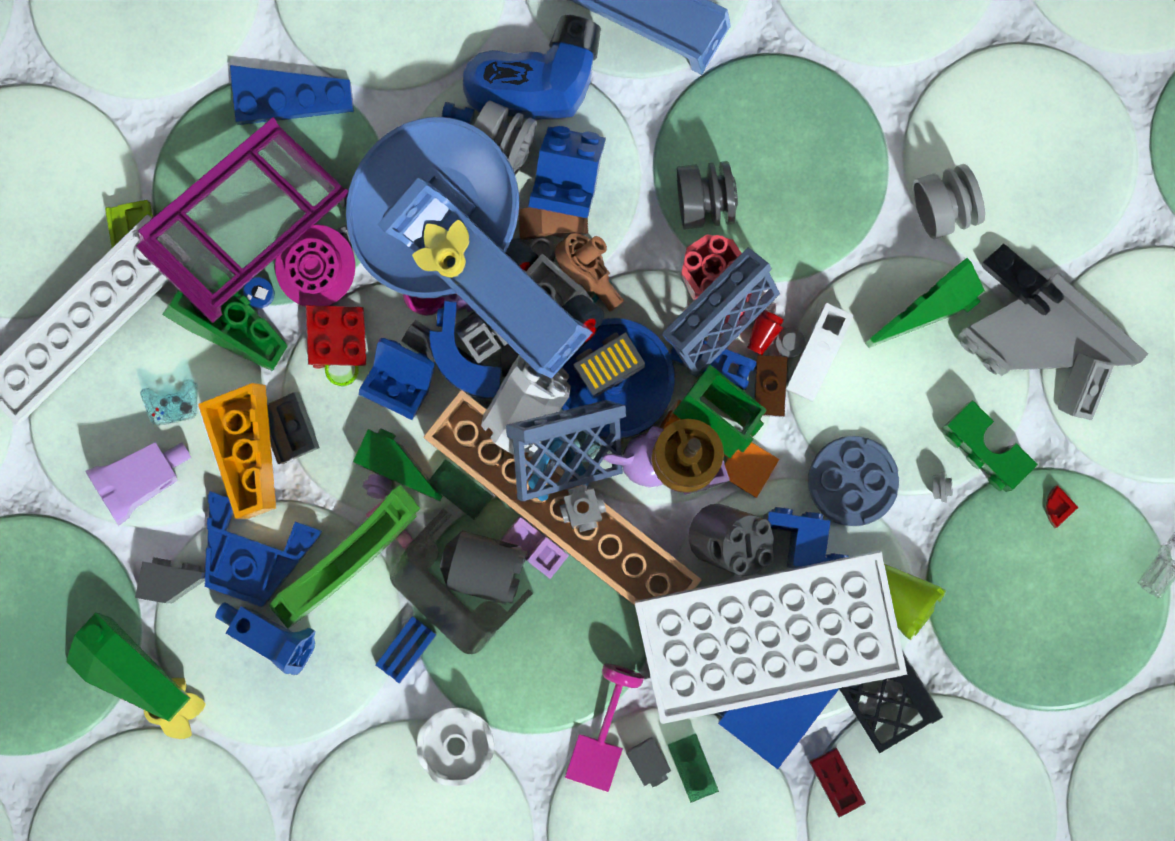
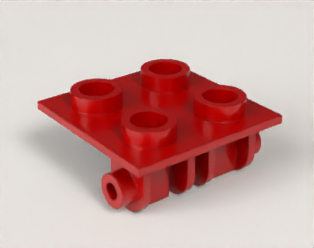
(335, 336)

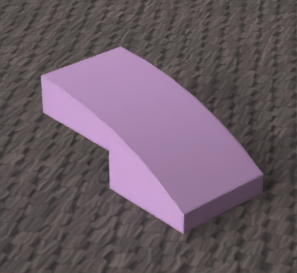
(540, 550)

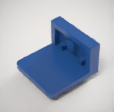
(398, 378)

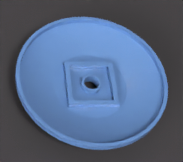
(454, 160)

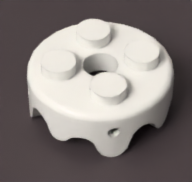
(433, 746)

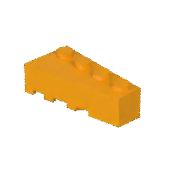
(242, 447)

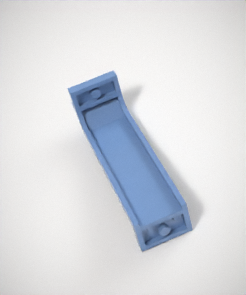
(682, 26)
(491, 282)

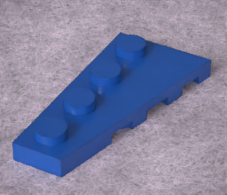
(286, 95)

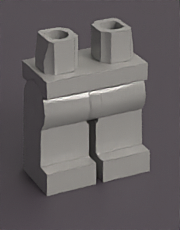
(478, 337)

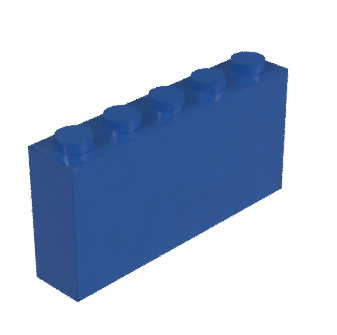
(775, 726)

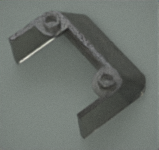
(464, 628)

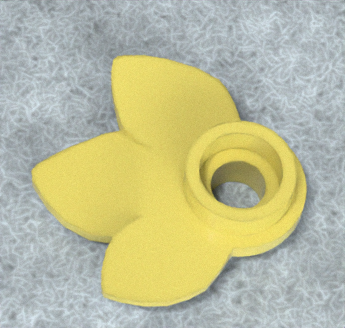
(441, 246)
(179, 725)

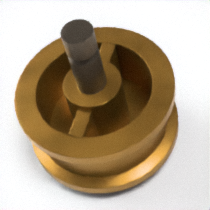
(687, 455)

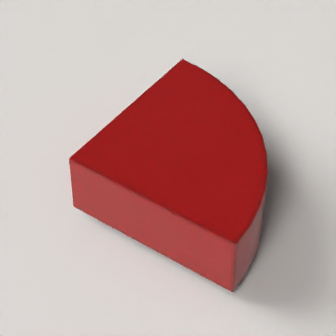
(1059, 506)

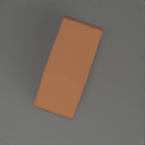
(542, 223)

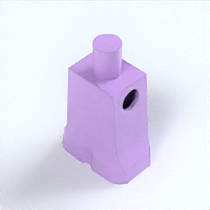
(136, 478)

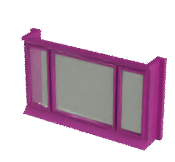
(239, 217)

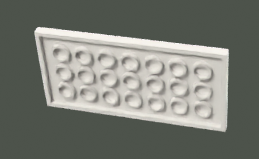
(771, 637)

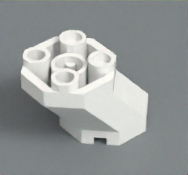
(523, 397)

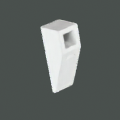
(819, 351)

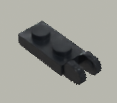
(1021, 279)

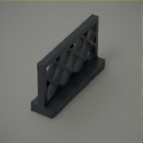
(920, 700)

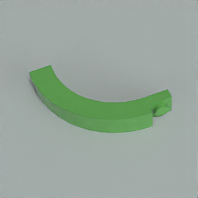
(347, 559)

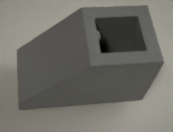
(166, 583)

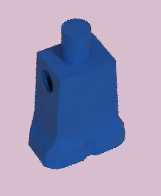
(281, 646)

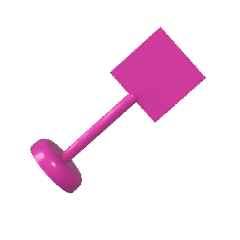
(594, 759)

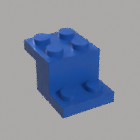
(567, 171)
(808, 536)

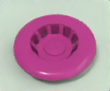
(314, 267)

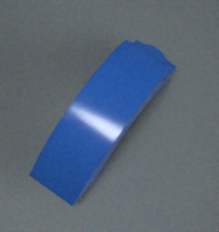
(464, 375)

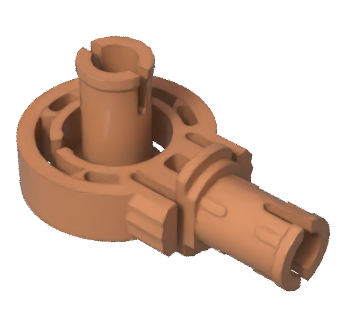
(587, 266)

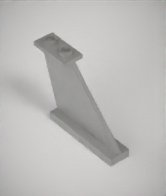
(1025, 339)

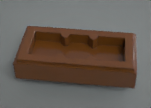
(771, 384)

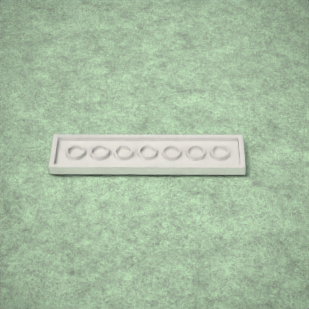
(76, 326)

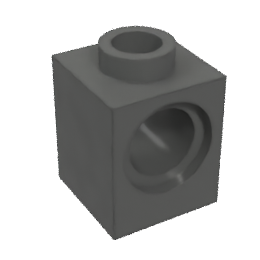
(649, 762)

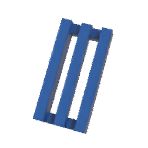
(390, 670)

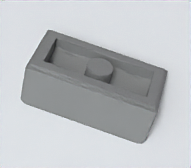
(1085, 386)

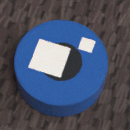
(259, 292)

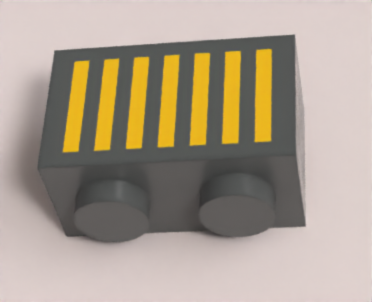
(608, 364)

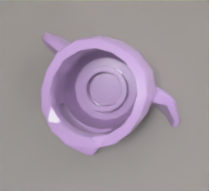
(637, 459)

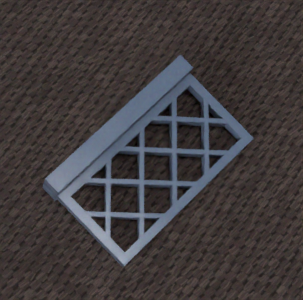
(708, 312)
(558, 425)

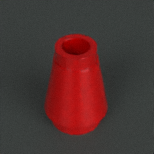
(764, 331)

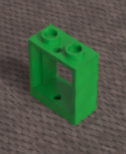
(728, 399)

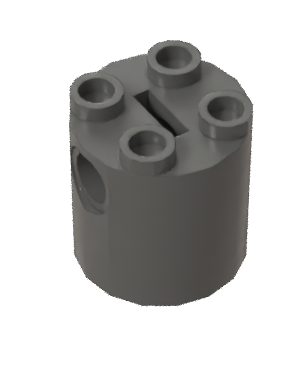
(731, 539)
(482, 567)

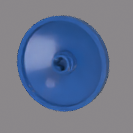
(643, 393)

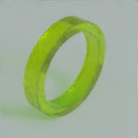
(344, 383)

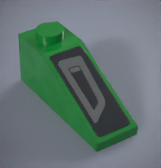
(390, 459)

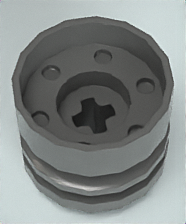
(706, 195)

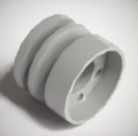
(510, 137)
(949, 201)

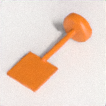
(745, 469)

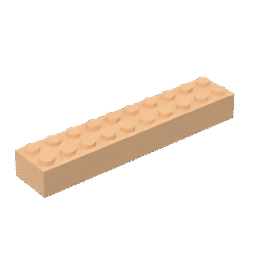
(611, 551)

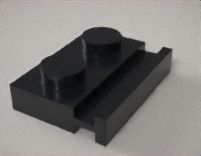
(290, 428)

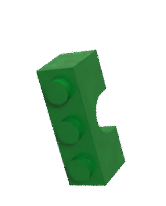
(967, 431)

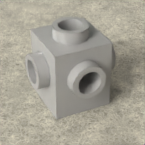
(587, 520)

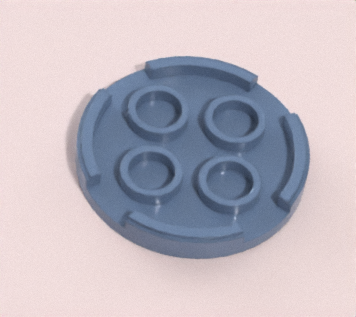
(853, 481)

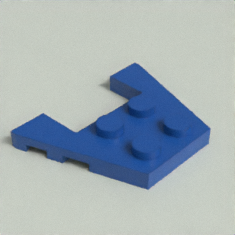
(246, 566)

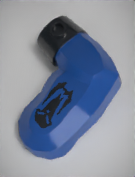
(535, 82)

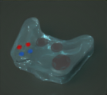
(171, 407)

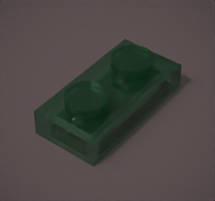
(460, 489)
(693, 767)

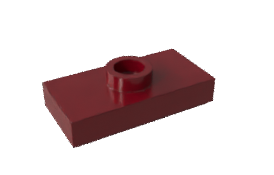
(837, 782)

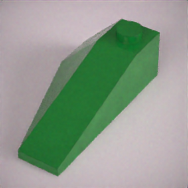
(945, 299)
(236, 330)
(116, 664)

